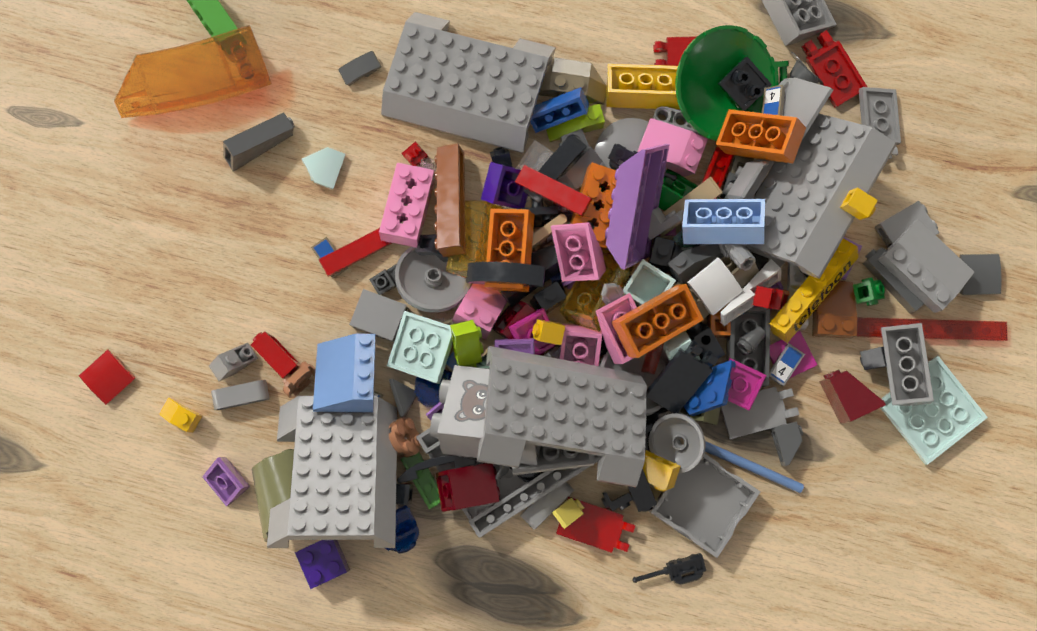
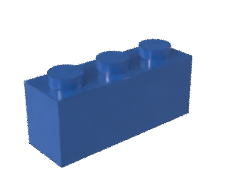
(559, 110)

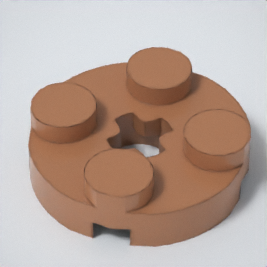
(299, 380)
(404, 428)

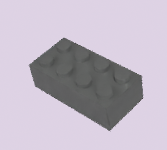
(743, 325)

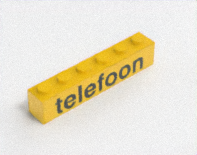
(813, 292)

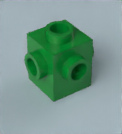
(869, 291)

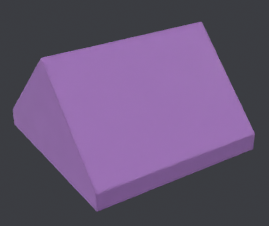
(225, 480)

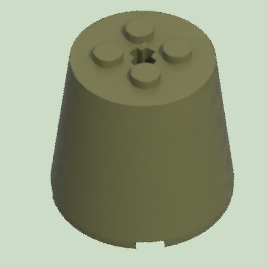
(272, 484)

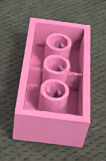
(414, 214)

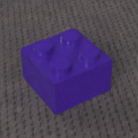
(322, 562)

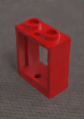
(275, 354)

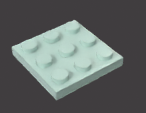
(421, 347)

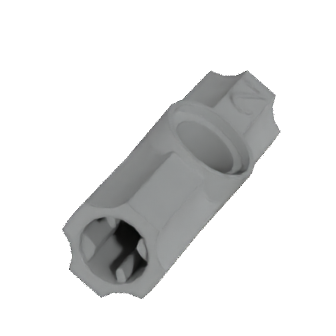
(738, 254)

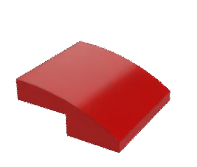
(106, 377)

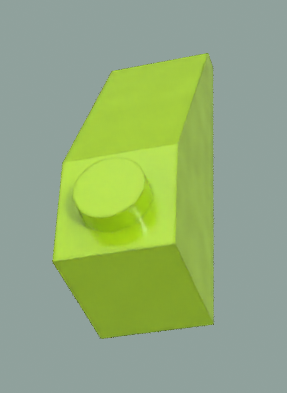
(588, 122)

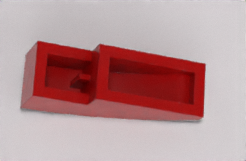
(770, 297)

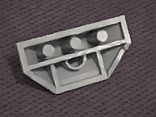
(748, 179)

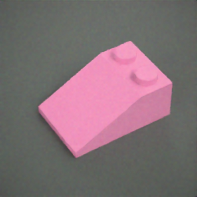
(684, 147)
(578, 252)
(482, 307)
(605, 317)
(582, 343)

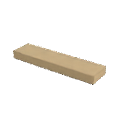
(706, 190)

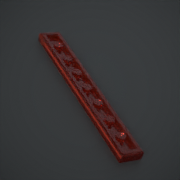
(938, 328)

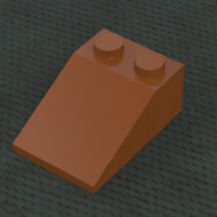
(837, 313)

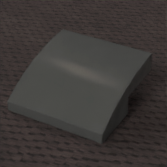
(986, 274)

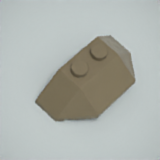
(569, 75)

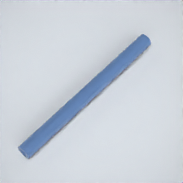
(753, 467)

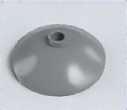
(666, 436)

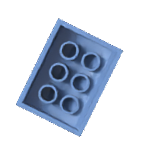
(345, 374)

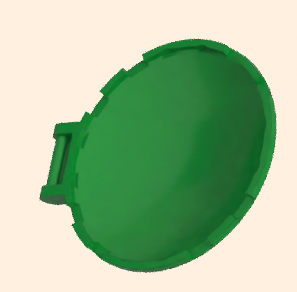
(707, 63)

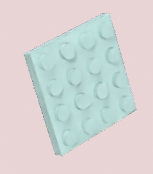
(938, 425)

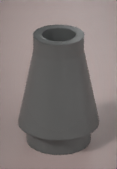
(750, 341)

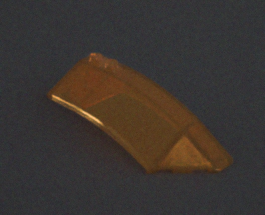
(192, 75)

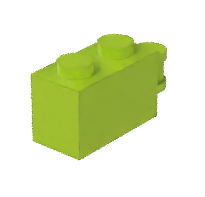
(466, 343)

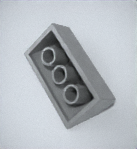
(907, 365)

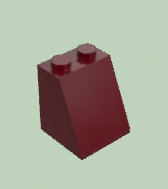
(511, 316)
(849, 396)
(467, 487)

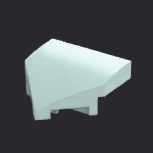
(324, 166)

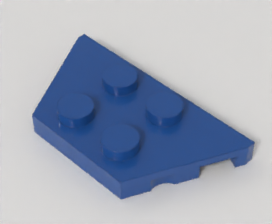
(713, 391)

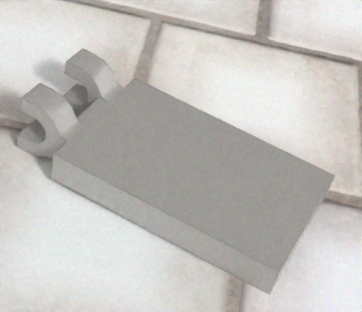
(880, 111)
(766, 413)

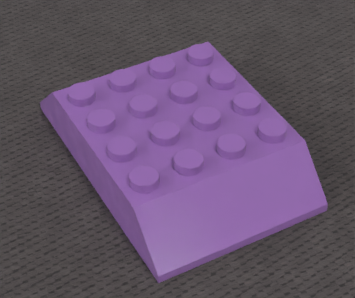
(633, 201)

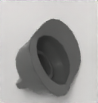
(802, 72)

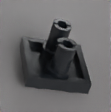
(744, 83)
(542, 214)

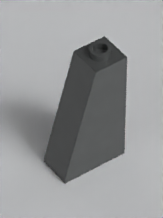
(256, 140)
(890, 282)

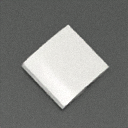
(715, 286)

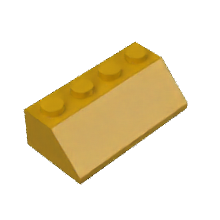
(641, 86)

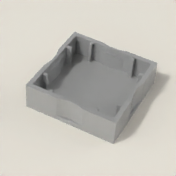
(706, 505)

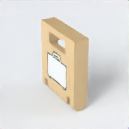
(544, 235)

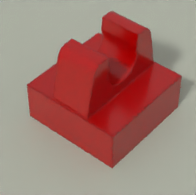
(414, 154)

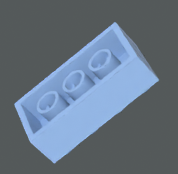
(724, 221)

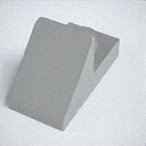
(660, 223)

